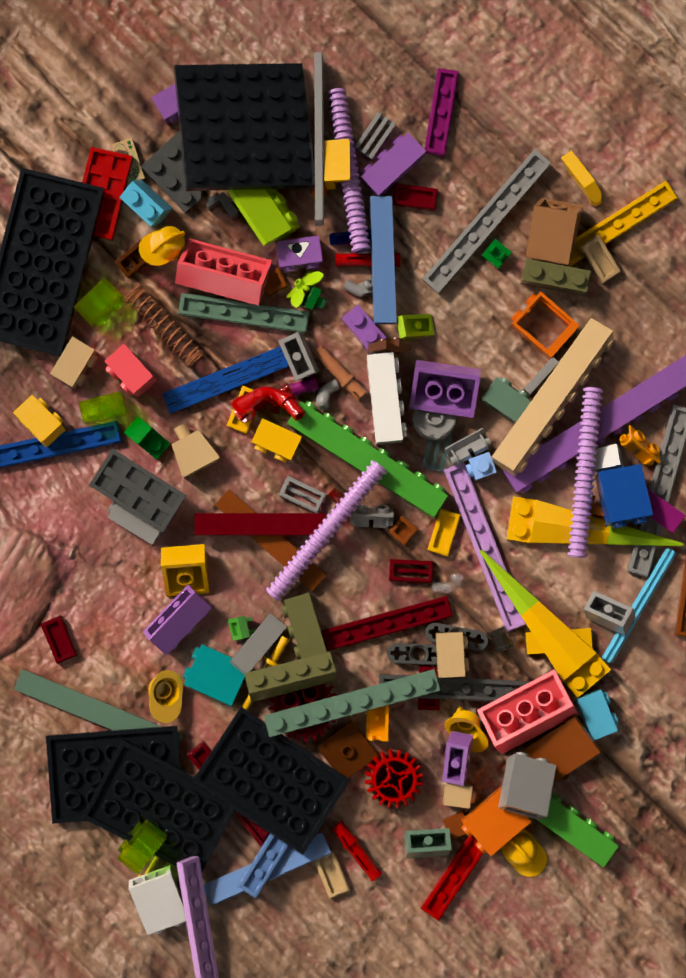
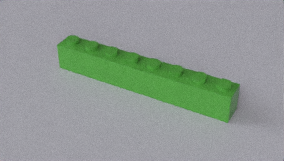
(360, 453)

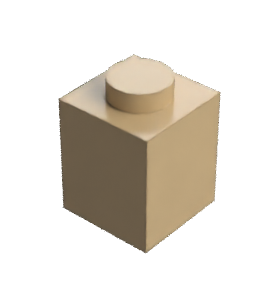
(458, 795)

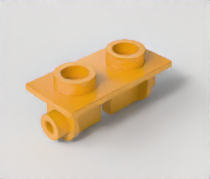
(647, 451)

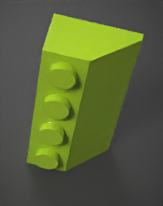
(266, 214)

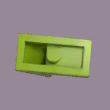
(415, 326)

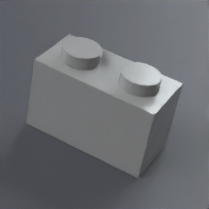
(299, 356)
(609, 613)

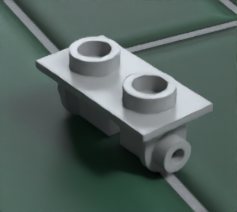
(462, 449)
(381, 516)

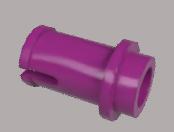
(304, 386)

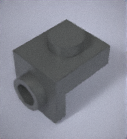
(228, 205)

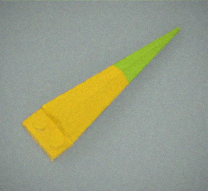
(546, 523)
(569, 654)

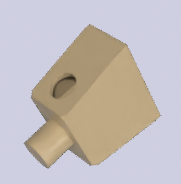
(192, 451)

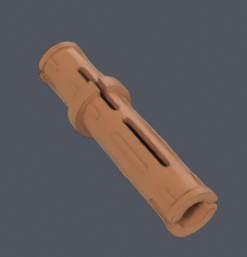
(343, 376)

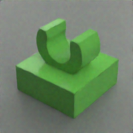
(239, 627)

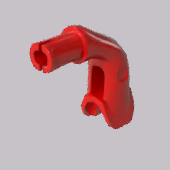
(247, 406)

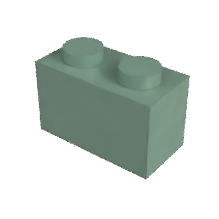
(505, 399)
(427, 843)

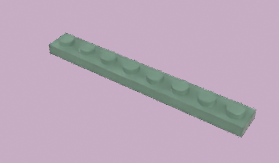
(351, 703)

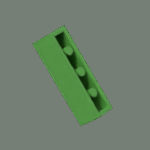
(579, 832)

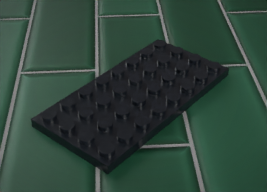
(45, 258)

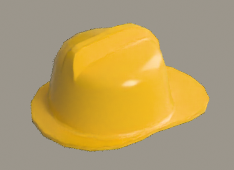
(162, 246)
(165, 696)
(468, 723)
(525, 854)

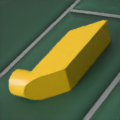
(582, 178)

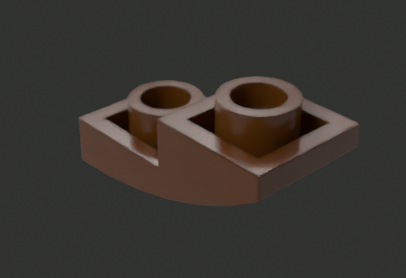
(393, 345)

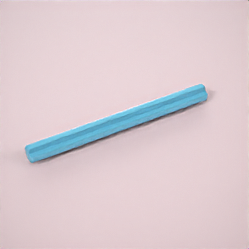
(641, 602)

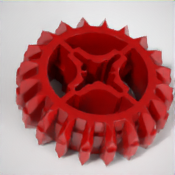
(385, 783)

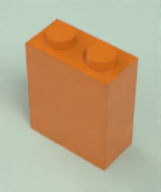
(493, 825)

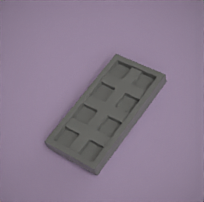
(137, 490)

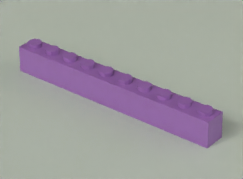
(612, 418)

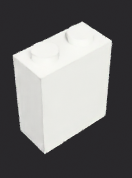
(158, 900)

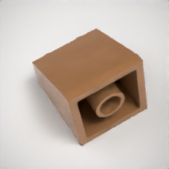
(554, 231)

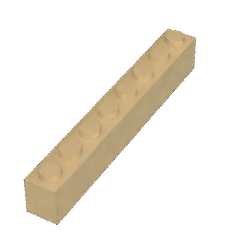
(553, 397)

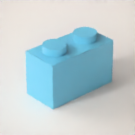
(145, 202)
(596, 714)

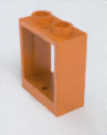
(553, 308)

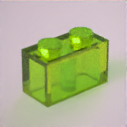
(100, 303)
(103, 408)
(141, 846)

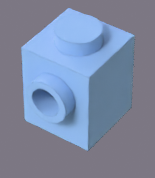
(480, 466)

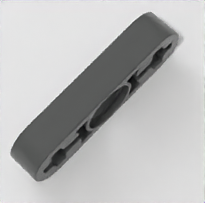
(473, 633)
(412, 646)

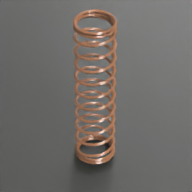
(133, 296)

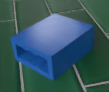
(623, 496)

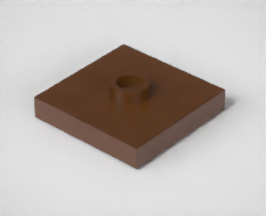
(347, 750)

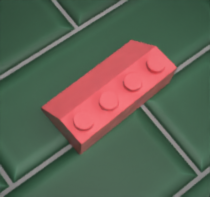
(223, 271)
(527, 712)

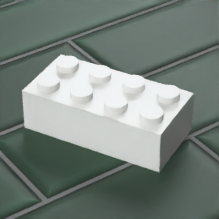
(384, 398)

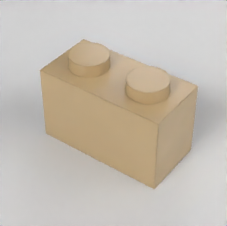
(74, 363)
(450, 654)

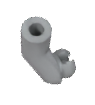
(323, 394)

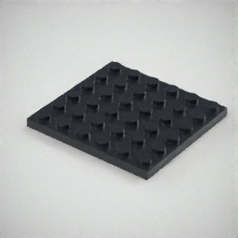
(244, 126)

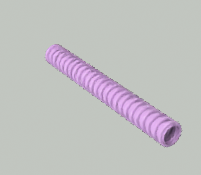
(351, 188)
(585, 472)
(326, 531)

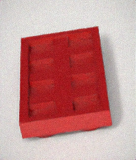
(111, 172)

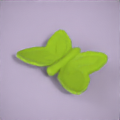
(309, 279)

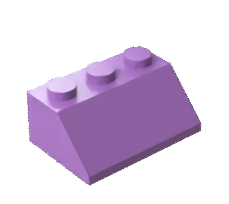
(445, 388)

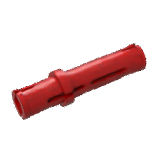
(362, 259)
(353, 846)

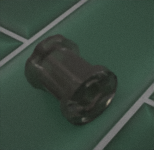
(500, 639)

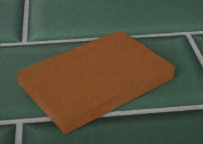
(565, 747)

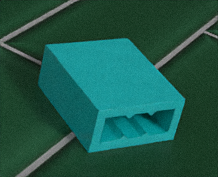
(213, 674)

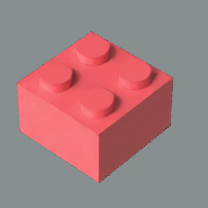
(130, 370)

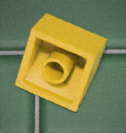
(184, 567)

